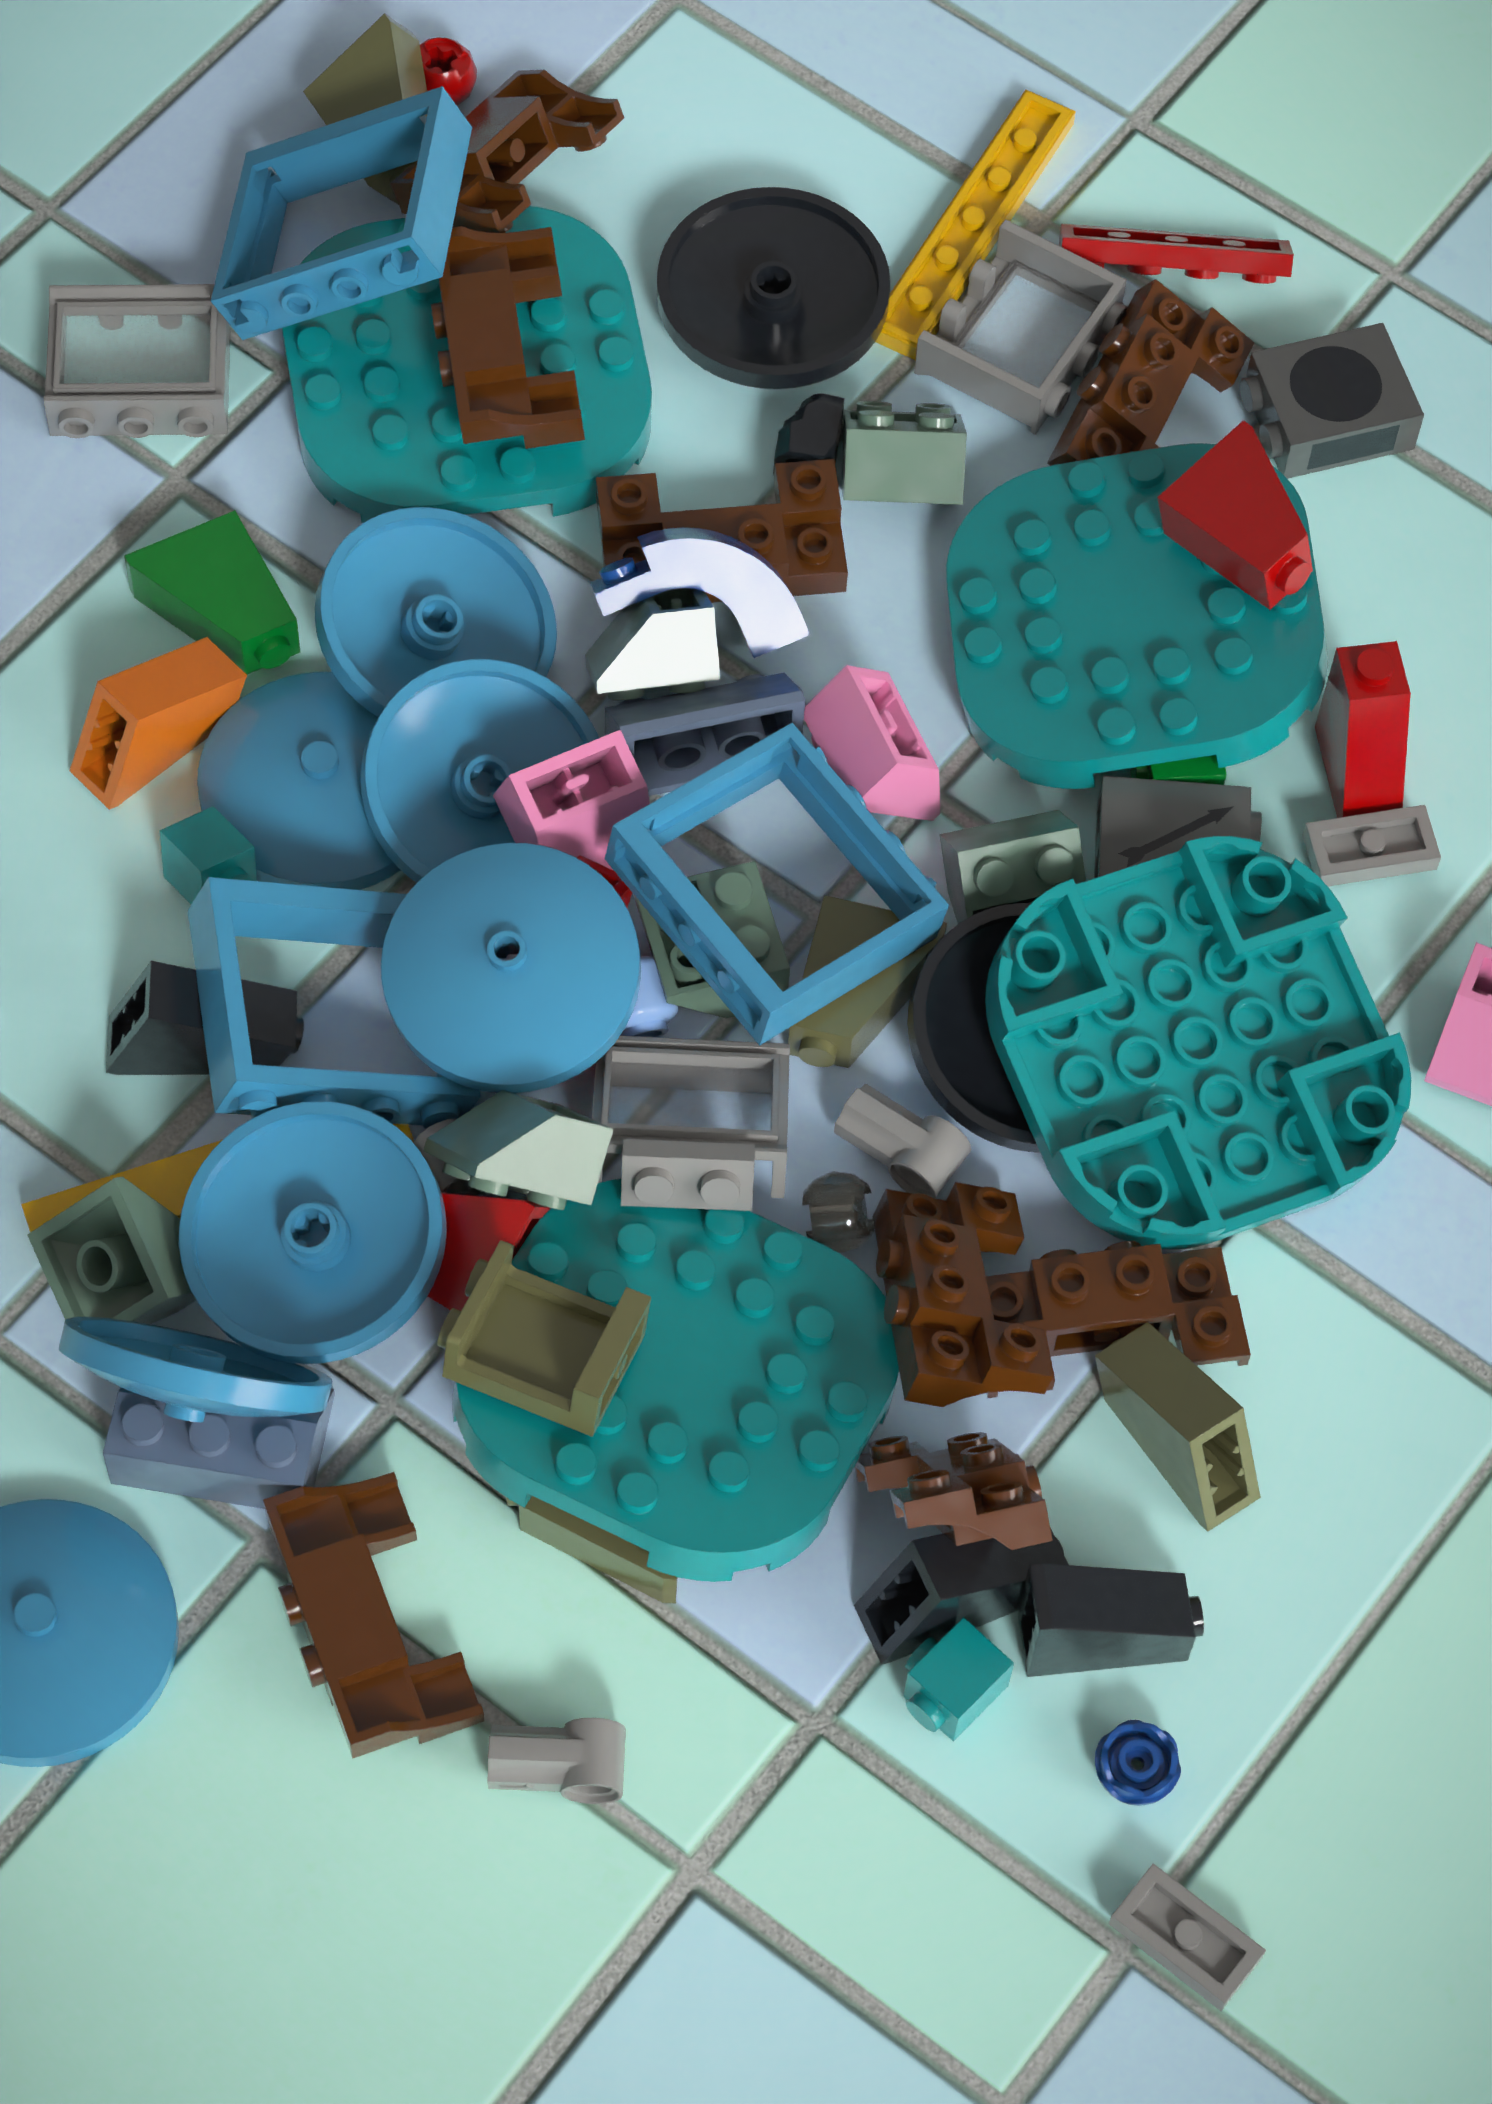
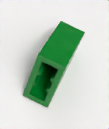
(219, 589)

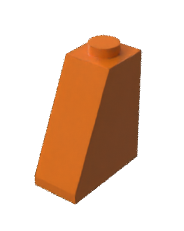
(153, 718)

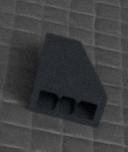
(162, 1032)
(940, 1584)
(1105, 1618)

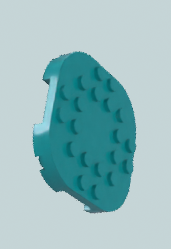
(390, 435)
(1109, 642)
(1195, 1044)
(738, 1405)

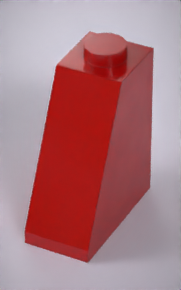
(1239, 519)
(1365, 728)
(473, 1232)

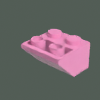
(875, 744)
(574, 798)
(1465, 1046)

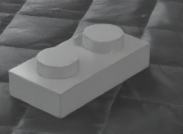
(1372, 845)
(687, 1174)
(1187, 1937)

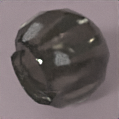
(838, 1211)

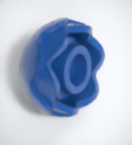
(1139, 1742)

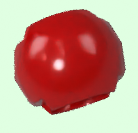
(450, 66)

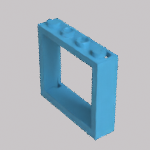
(324, 159)
(306, 915)
(704, 937)

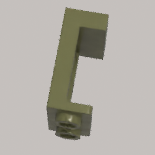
(541, 1342)

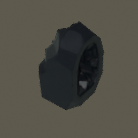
(812, 431)

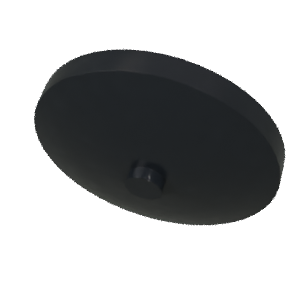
(773, 288)
(953, 1036)

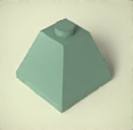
(114, 1256)

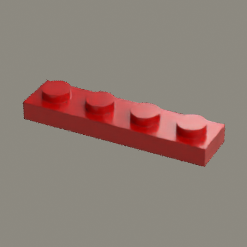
(1199, 254)

